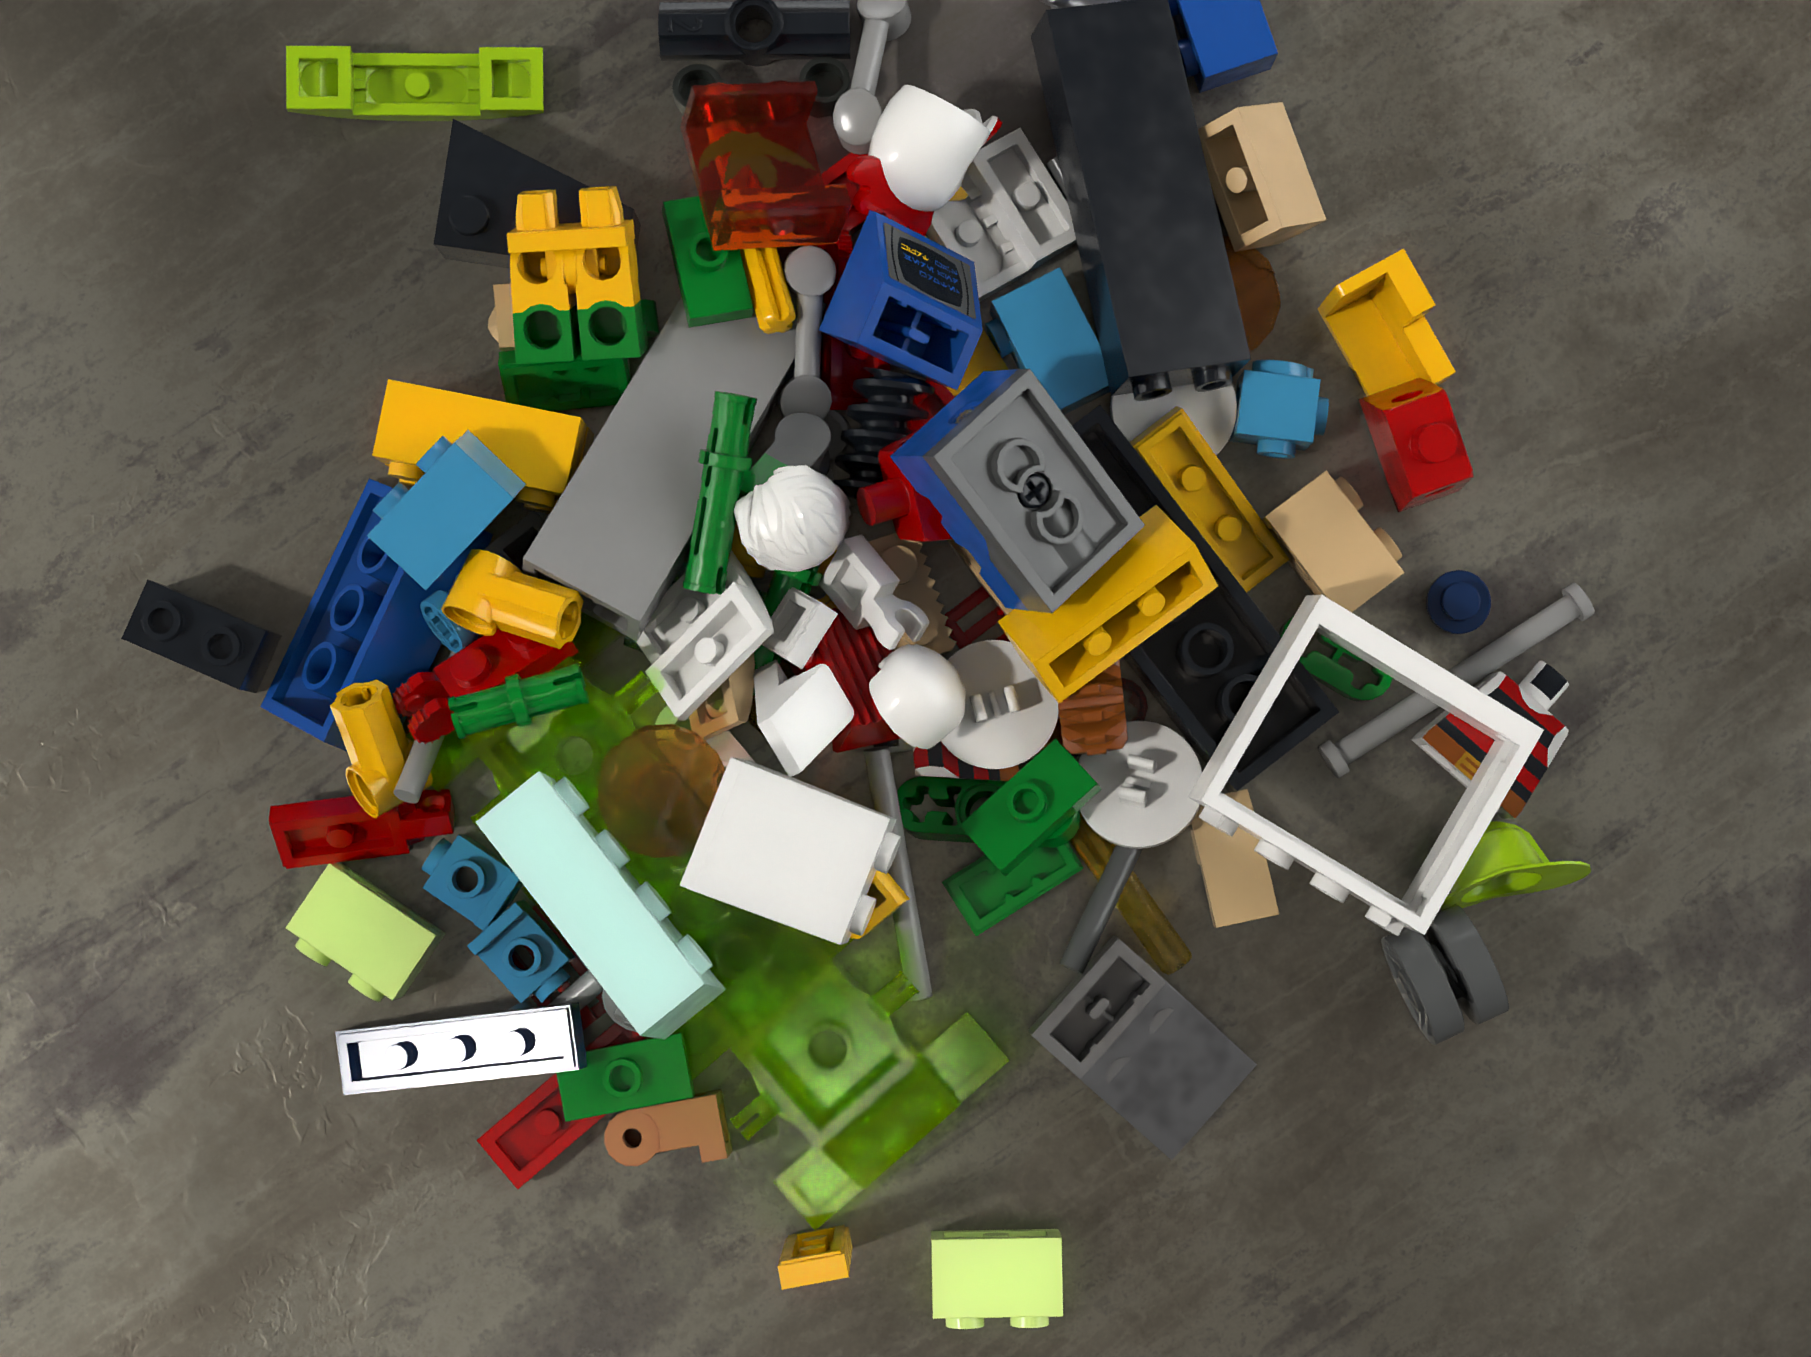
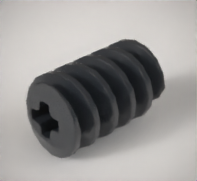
(882, 421)

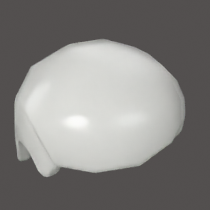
(918, 695)

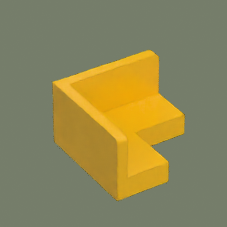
(1384, 327)

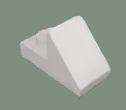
(799, 712)

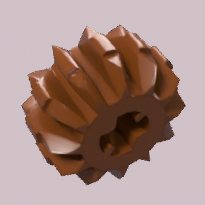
(1095, 715)

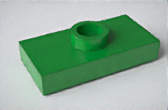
(709, 280)
(564, 384)
(1030, 807)
(989, 896)
(627, 1077)

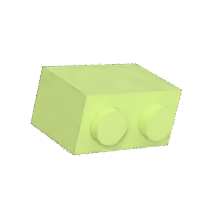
(364, 933)
(997, 1277)

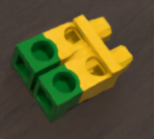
(570, 262)

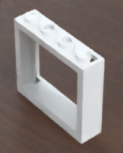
(1512, 746)

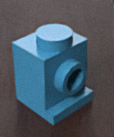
(495, 886)
(524, 927)

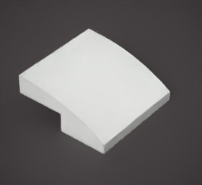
(1009, 217)
(703, 638)

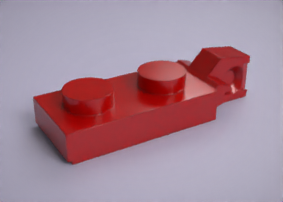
(343, 832)

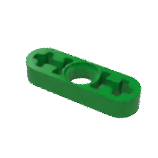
(939, 824)

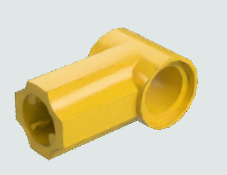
(497, 595)
(373, 743)

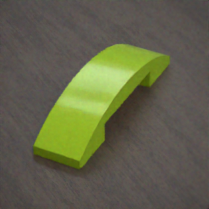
(415, 85)

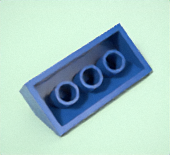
(357, 627)

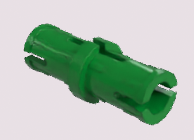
(518, 700)

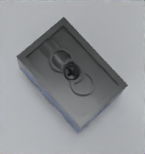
(1018, 490)

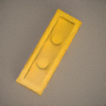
(1209, 497)
(815, 1257)

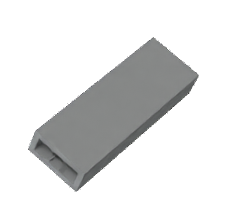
(636, 492)

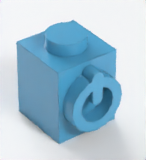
(1279, 408)

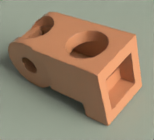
(644, 1131)

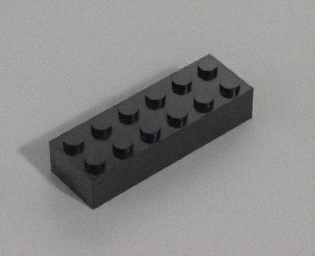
(1217, 647)

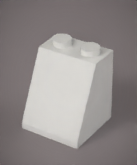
(791, 852)

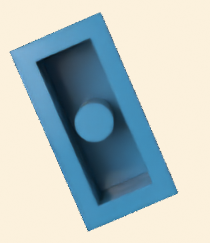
(1051, 337)
(445, 507)

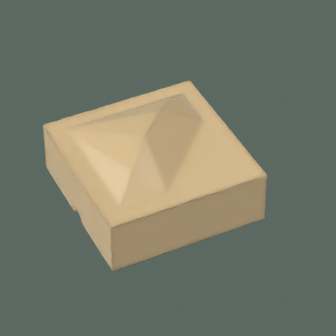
(501, 319)

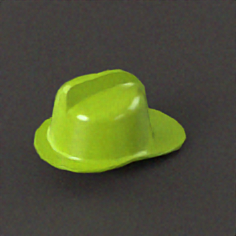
(1508, 865)

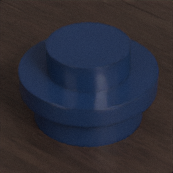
(1458, 602)

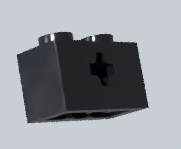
(201, 637)

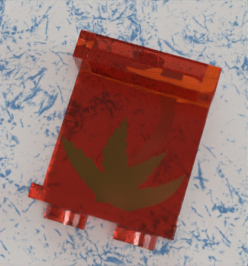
(760, 166)

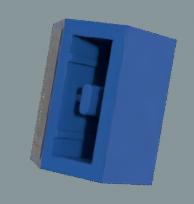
(907, 302)

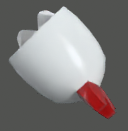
(918, 157)

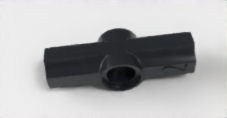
(712, 30)

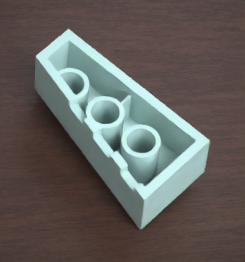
(600, 906)

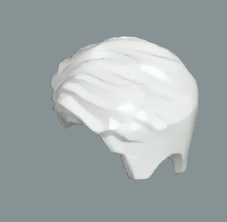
(793, 519)

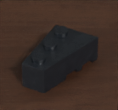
(482, 195)

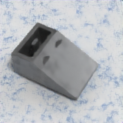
(1142, 1047)

